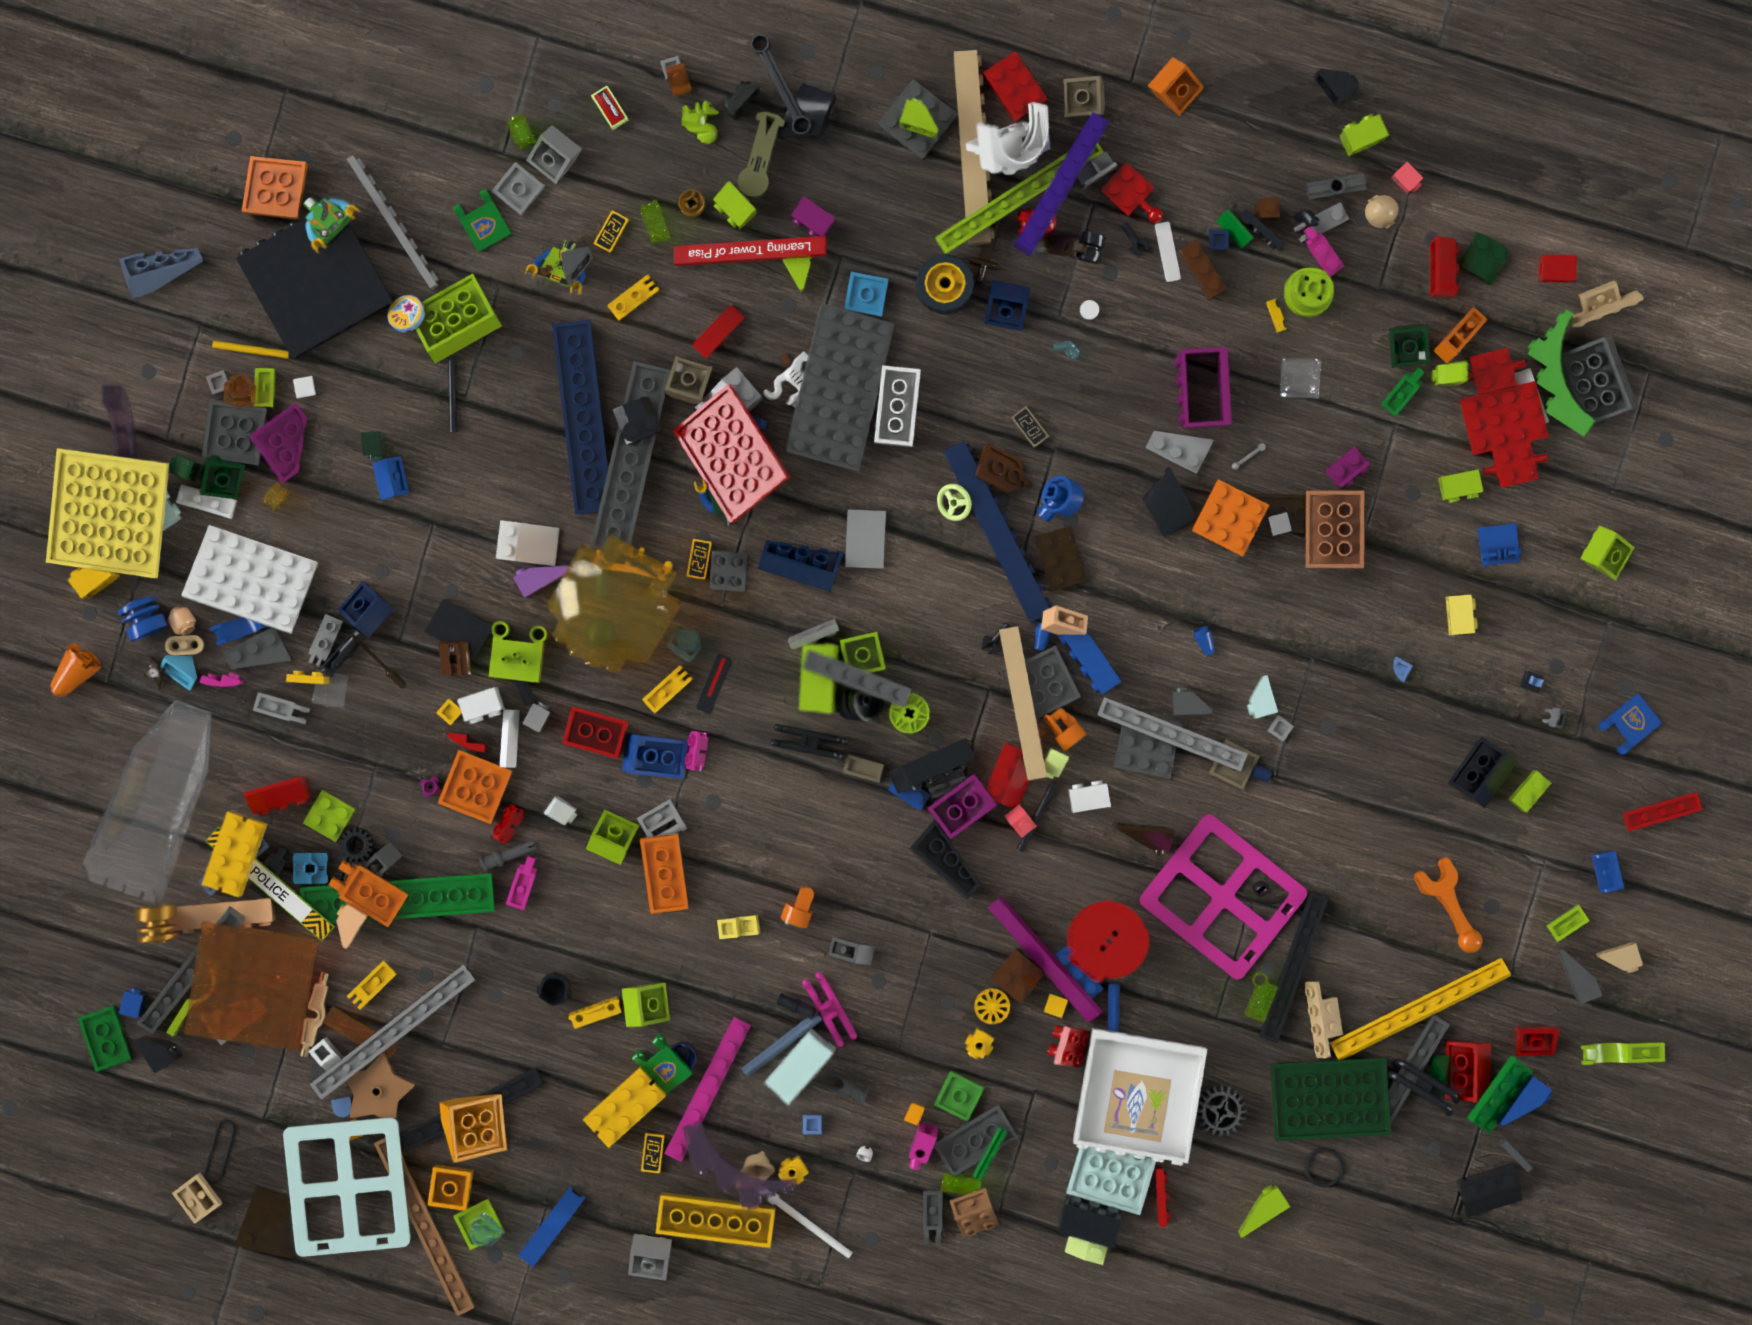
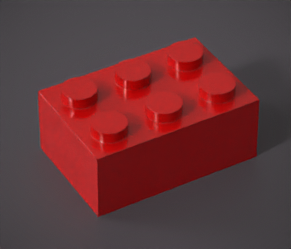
(1014, 86)
(595, 732)

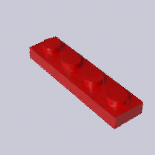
(1662, 811)

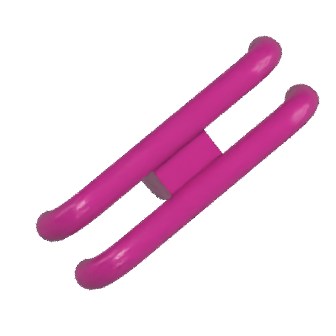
(829, 1009)

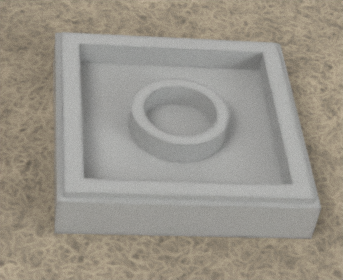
(518, 188)

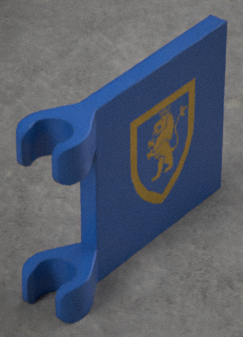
(1633, 721)

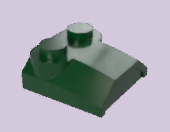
(1484, 257)
(1409, 345)
(221, 478)

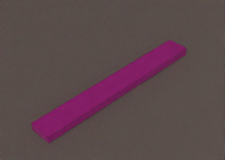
(1045, 959)

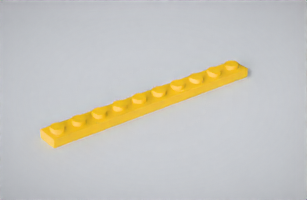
(1420, 1009)

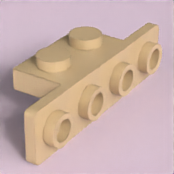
(1603, 301)
(1324, 1018)

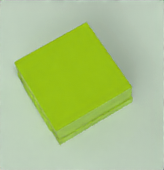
(815, 690)

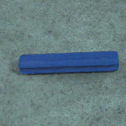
(1113, 1007)

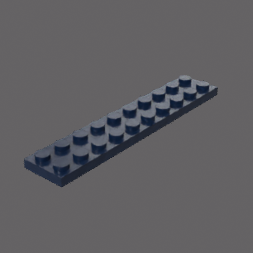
(581, 413)

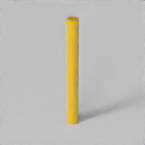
(250, 349)

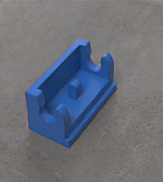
(1607, 871)

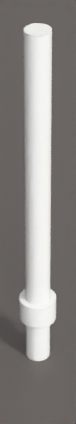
(809, 1225)

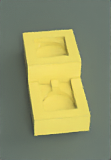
(738, 926)

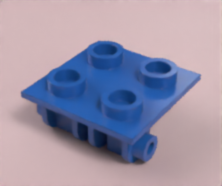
(1499, 544)

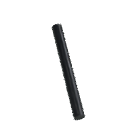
(452, 393)
(1038, 814)

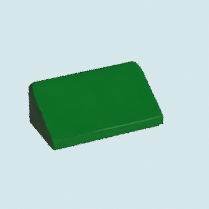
(1237, 231)

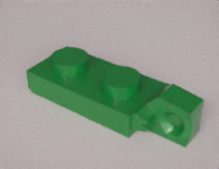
(1402, 392)

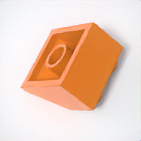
(1176, 86)

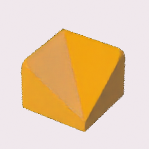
(914, 1113)

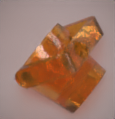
(241, 389)

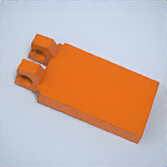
(369, 893)

